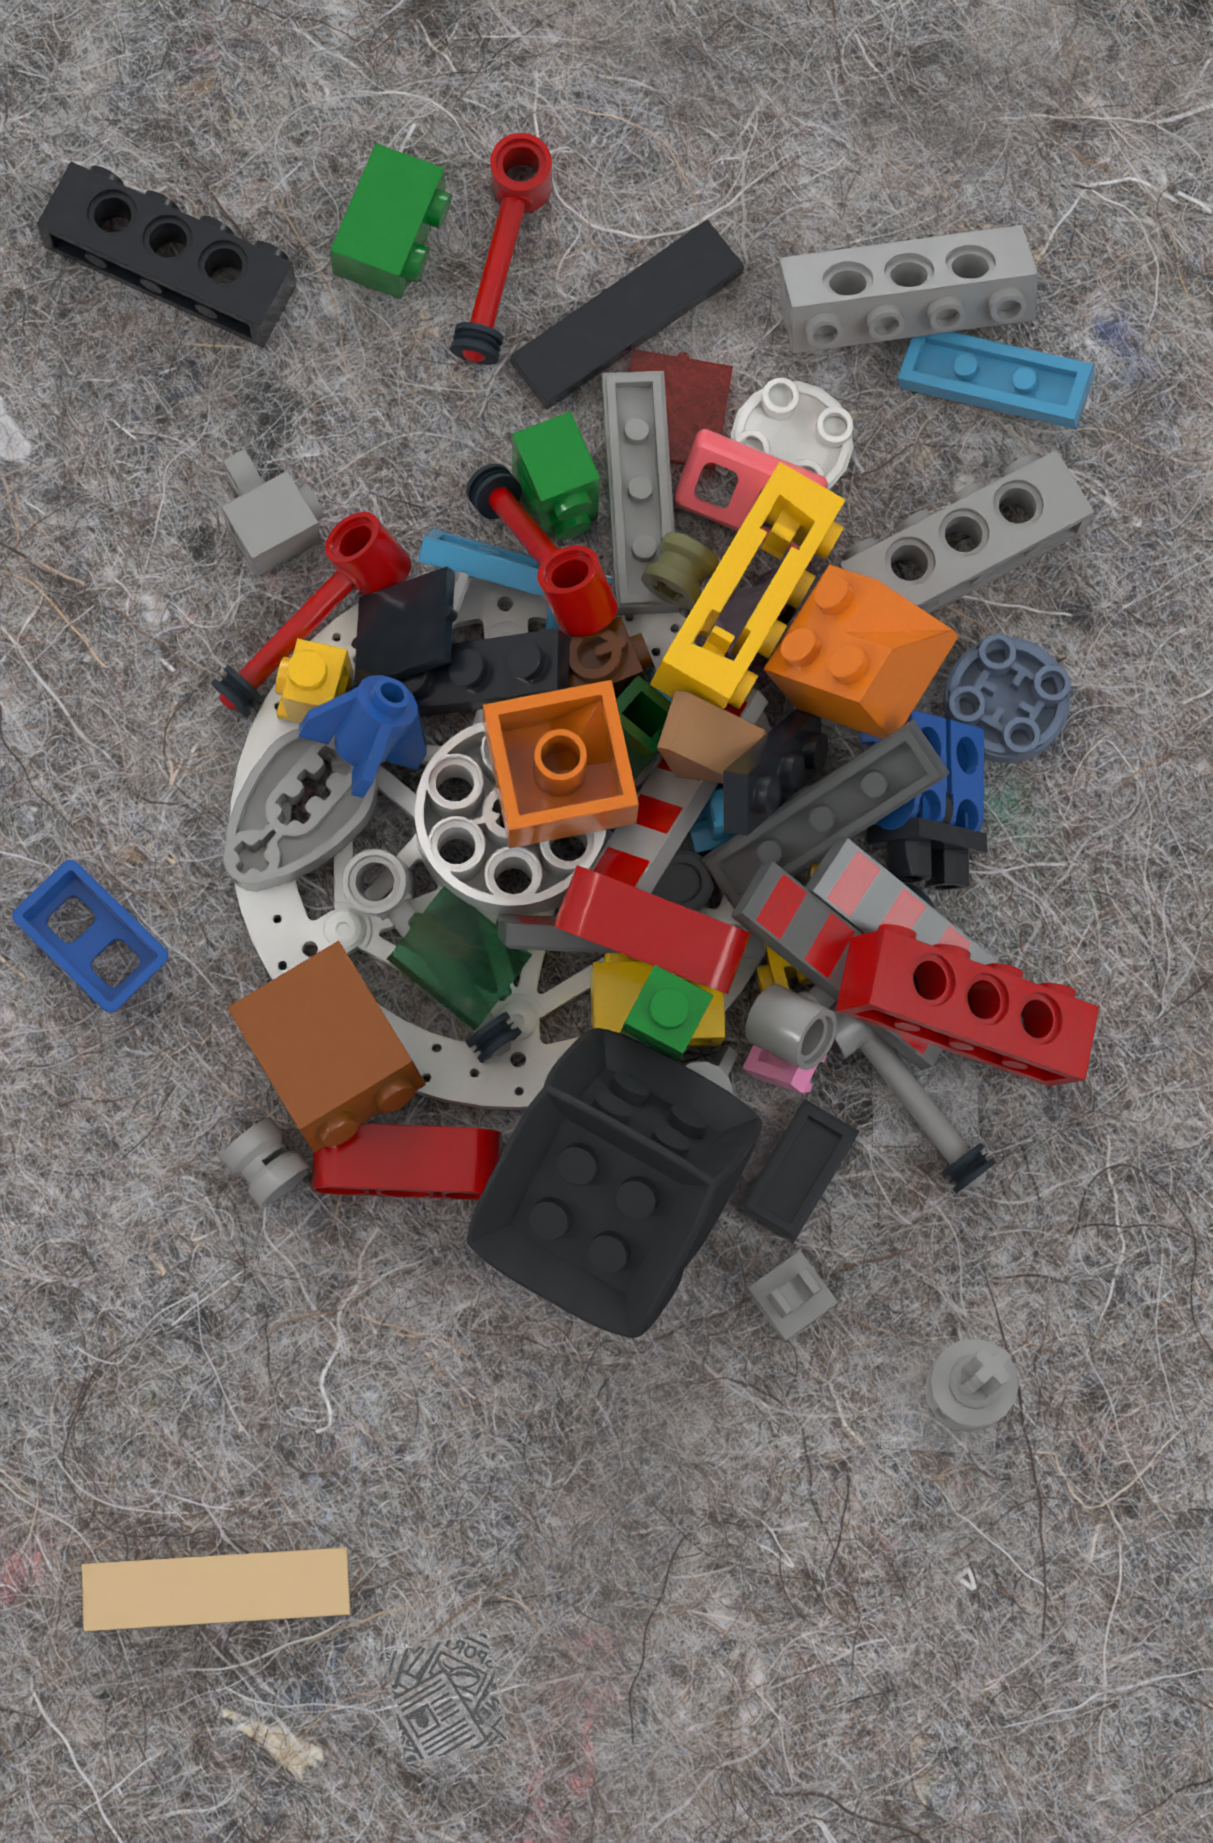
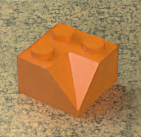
(859, 653)
(560, 764)

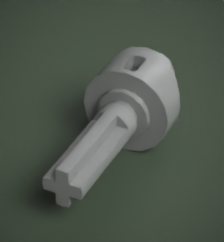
(971, 1385)

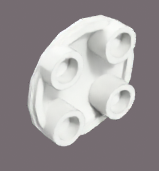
(797, 426)

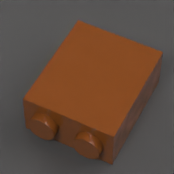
(327, 1047)

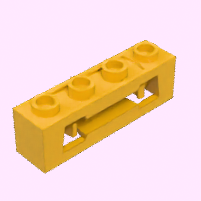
(799, 513)

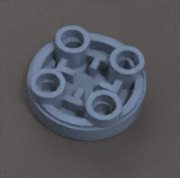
(1010, 693)

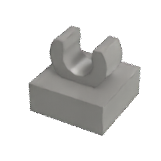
(792, 1296)

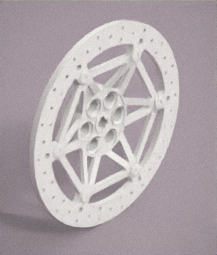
(436, 822)

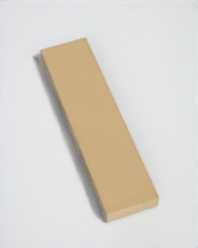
(215, 1589)

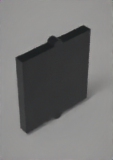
(406, 627)

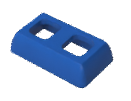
(110, 925)

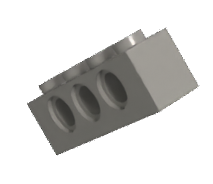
(908, 288)
(1036, 484)

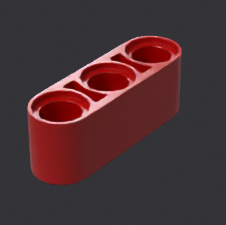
(652, 929)
(409, 1162)

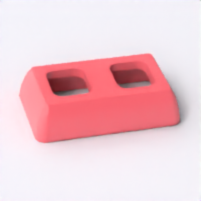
(751, 468)

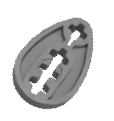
(298, 846)

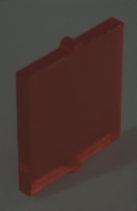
(694, 397)

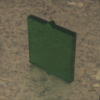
(458, 958)

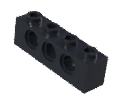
(241, 307)

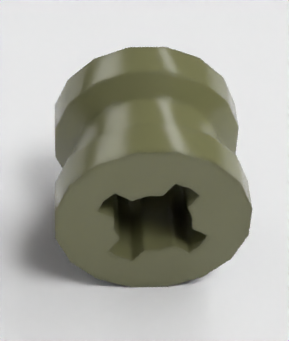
(680, 570)

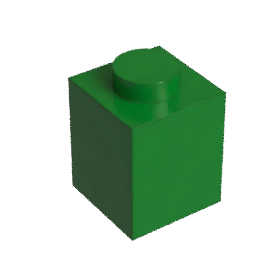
(666, 1013)

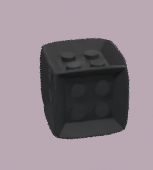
(613, 1181)

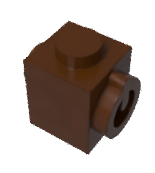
(608, 656)

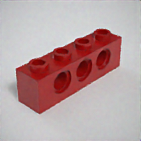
(881, 992)

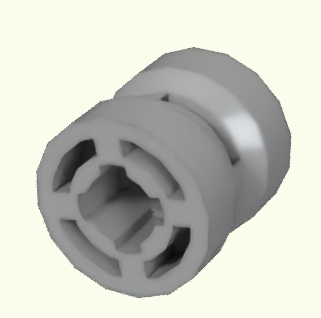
(265, 1162)

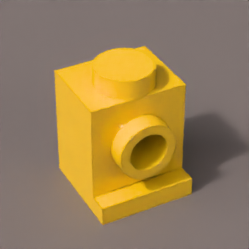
(311, 678)

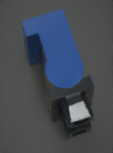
(941, 826)

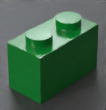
(390, 221)
(556, 476)

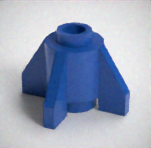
(370, 727)

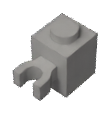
(269, 518)

